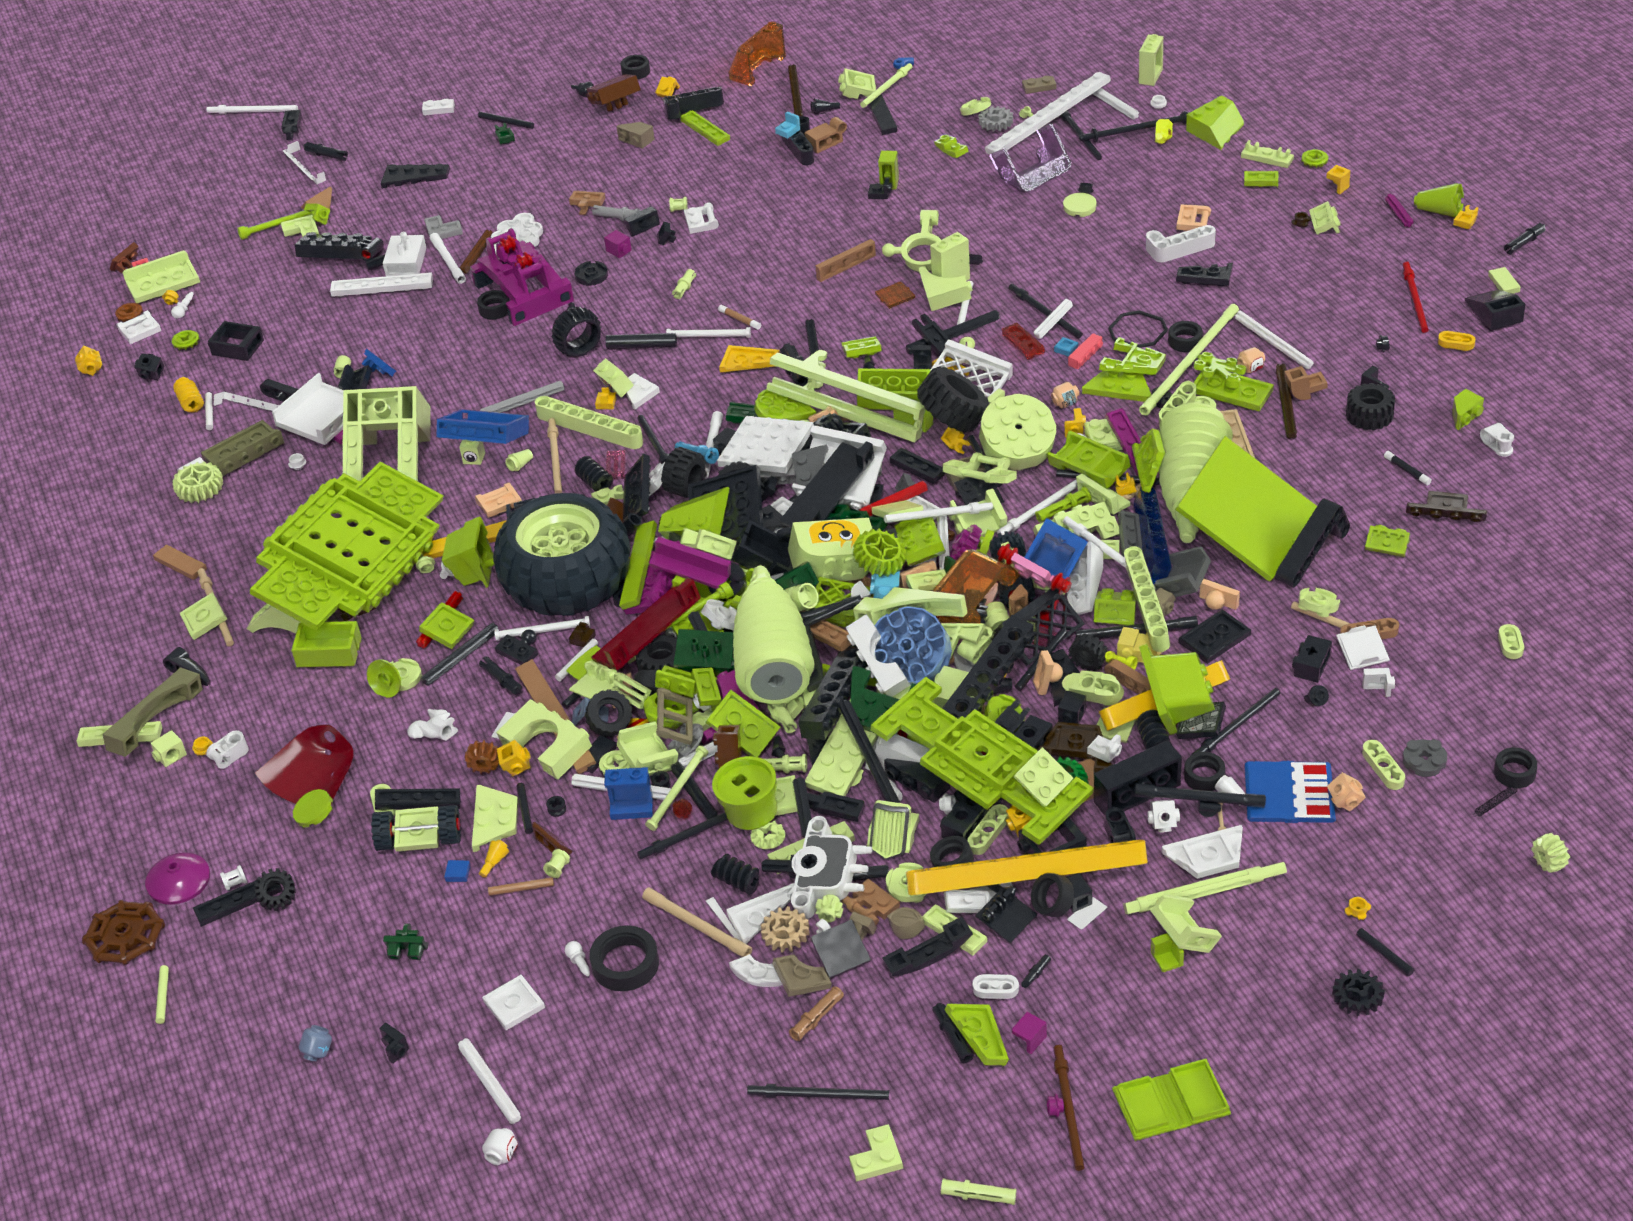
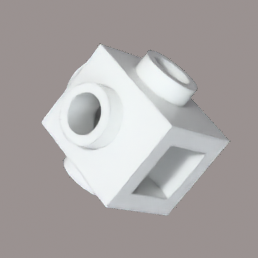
(1157, 809)

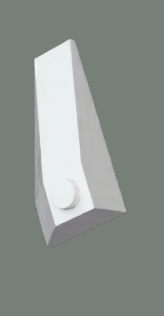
(1086, 579)

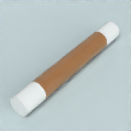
(739, 317)

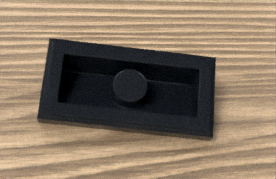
(642, 221)

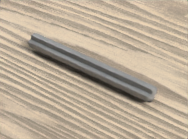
(525, 398)

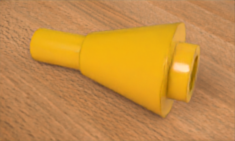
(496, 852)

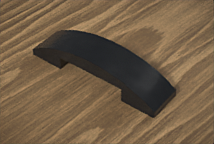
(930, 951)

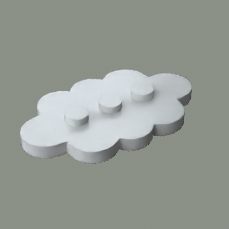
(524, 227)

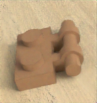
(875, 899)

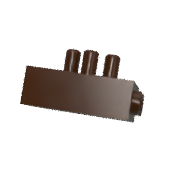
(613, 90)

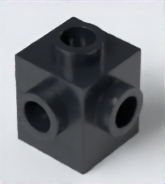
(149, 366)

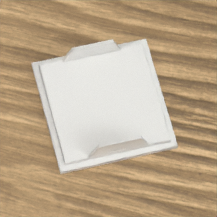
(1362, 647)

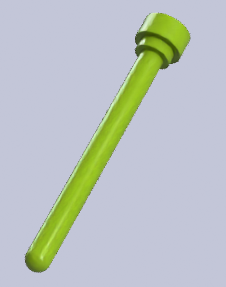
(244, 231)
(724, 591)

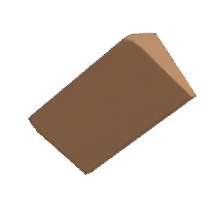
(1018, 600)

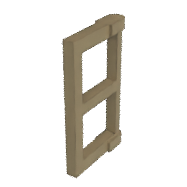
(661, 713)

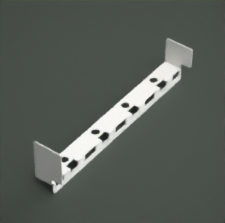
(293, 147)
(241, 399)

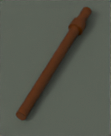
(1061, 1068)

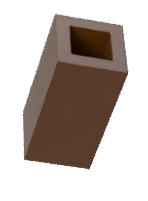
(728, 744)

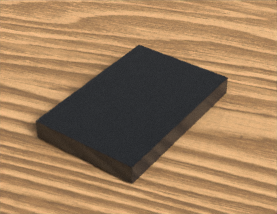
(1214, 636)

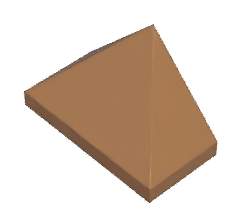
(322, 198)

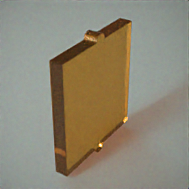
(894, 294)

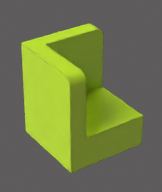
(1166, 953)

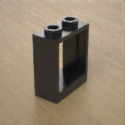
(250, 334)
(1069, 831)

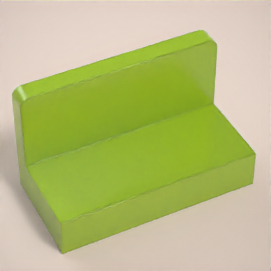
(706, 687)

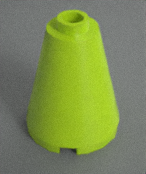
(1441, 200)

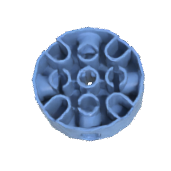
(914, 642)

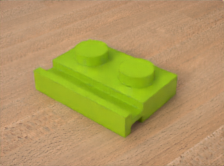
(863, 346)

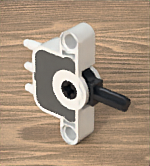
(821, 867)

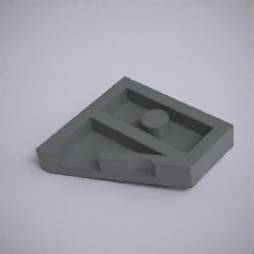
(808, 463)

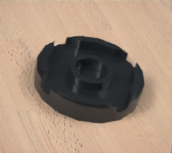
(591, 273)

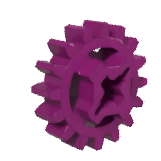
(965, 540)

